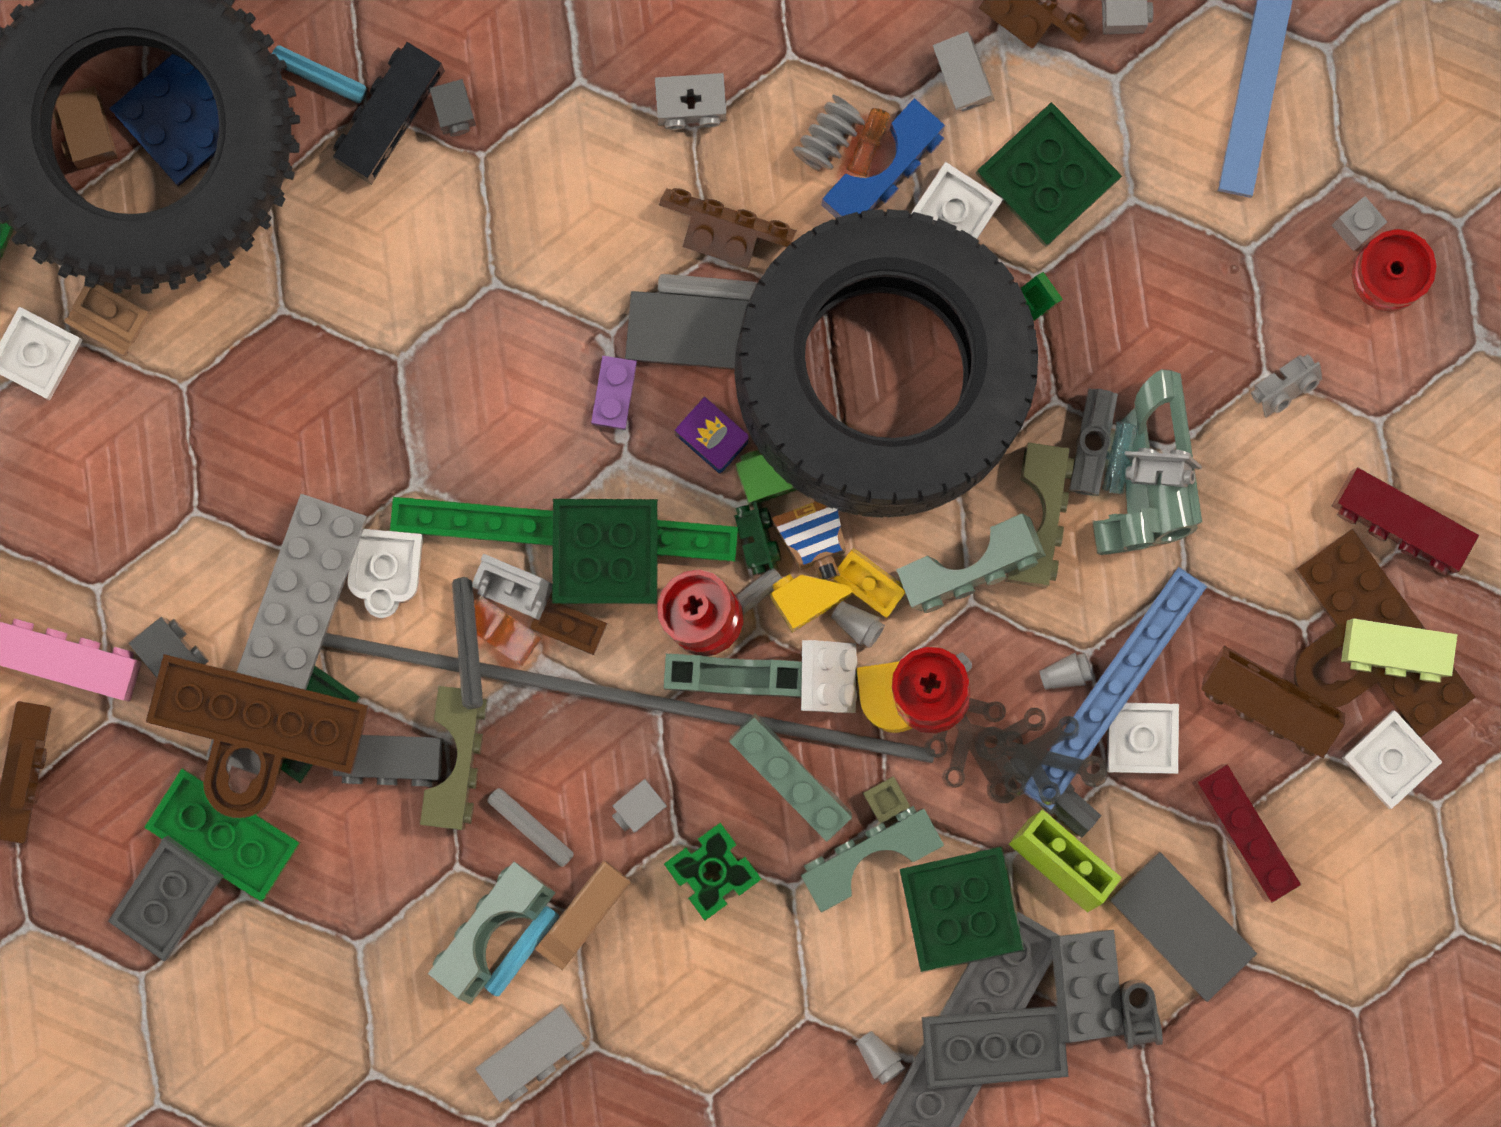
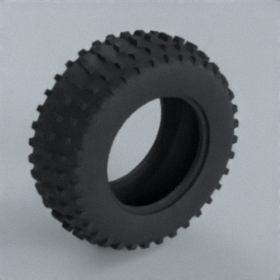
(202, 227)

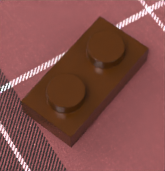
(570, 627)

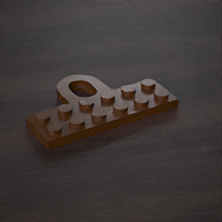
(1354, 586)
(254, 715)

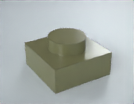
(886, 800)

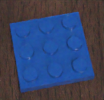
(173, 117)

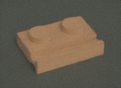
(107, 318)

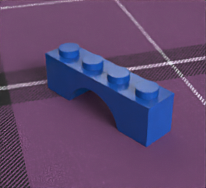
(914, 133)

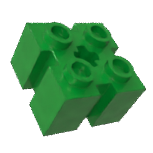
(691, 866)

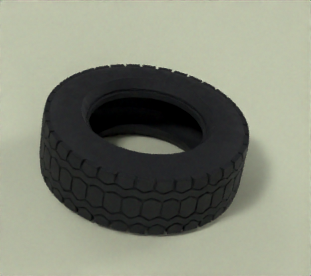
(904, 258)

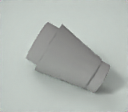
(858, 624)
(1067, 672)
(880, 1058)

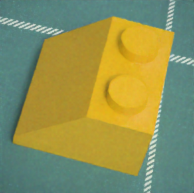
(806, 598)

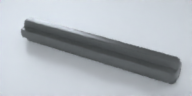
(467, 643)

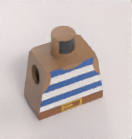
(812, 537)

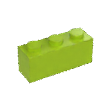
(1065, 861)

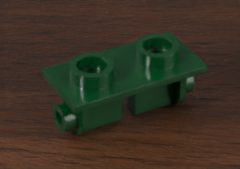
(756, 524)

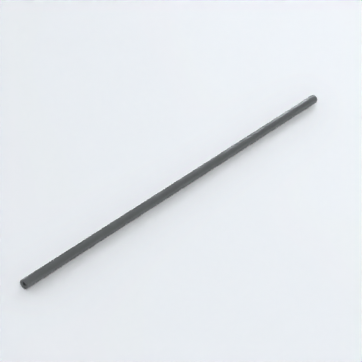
(628, 697)

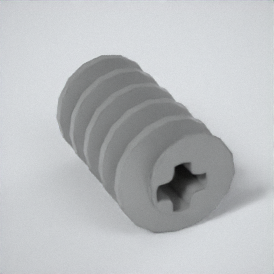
(828, 134)

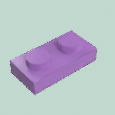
(614, 392)

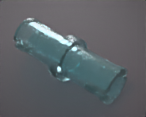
(1118, 461)

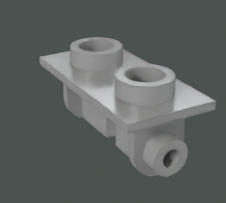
(1301, 377)
(1175, 467)

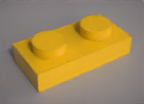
(870, 582)

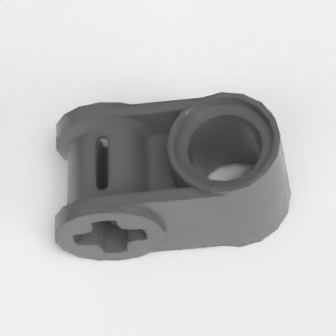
(1140, 1017)

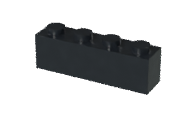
(388, 112)

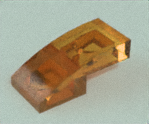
(504, 632)

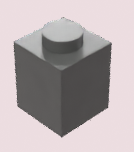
(453, 108)

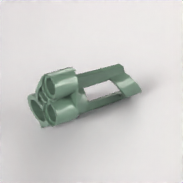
(1153, 511)

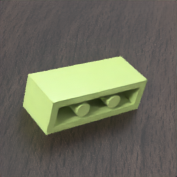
(1399, 649)

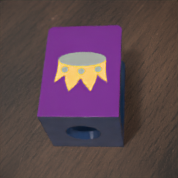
(712, 435)

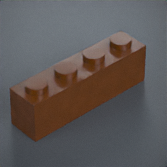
(1273, 702)

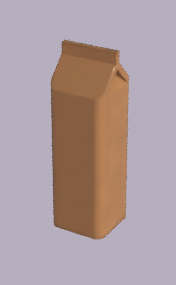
(583, 915)

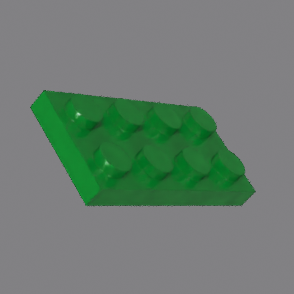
(244, 850)

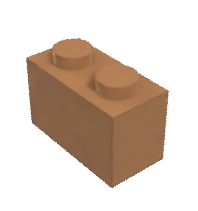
(84, 127)

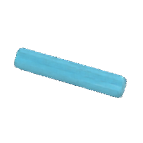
(321, 75)
(521, 951)

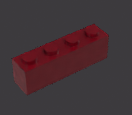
(1405, 521)
(1246, 833)

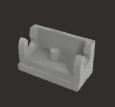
(963, 72)
(512, 586)

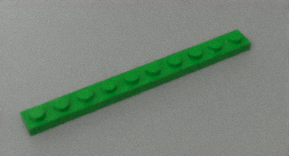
(536, 527)

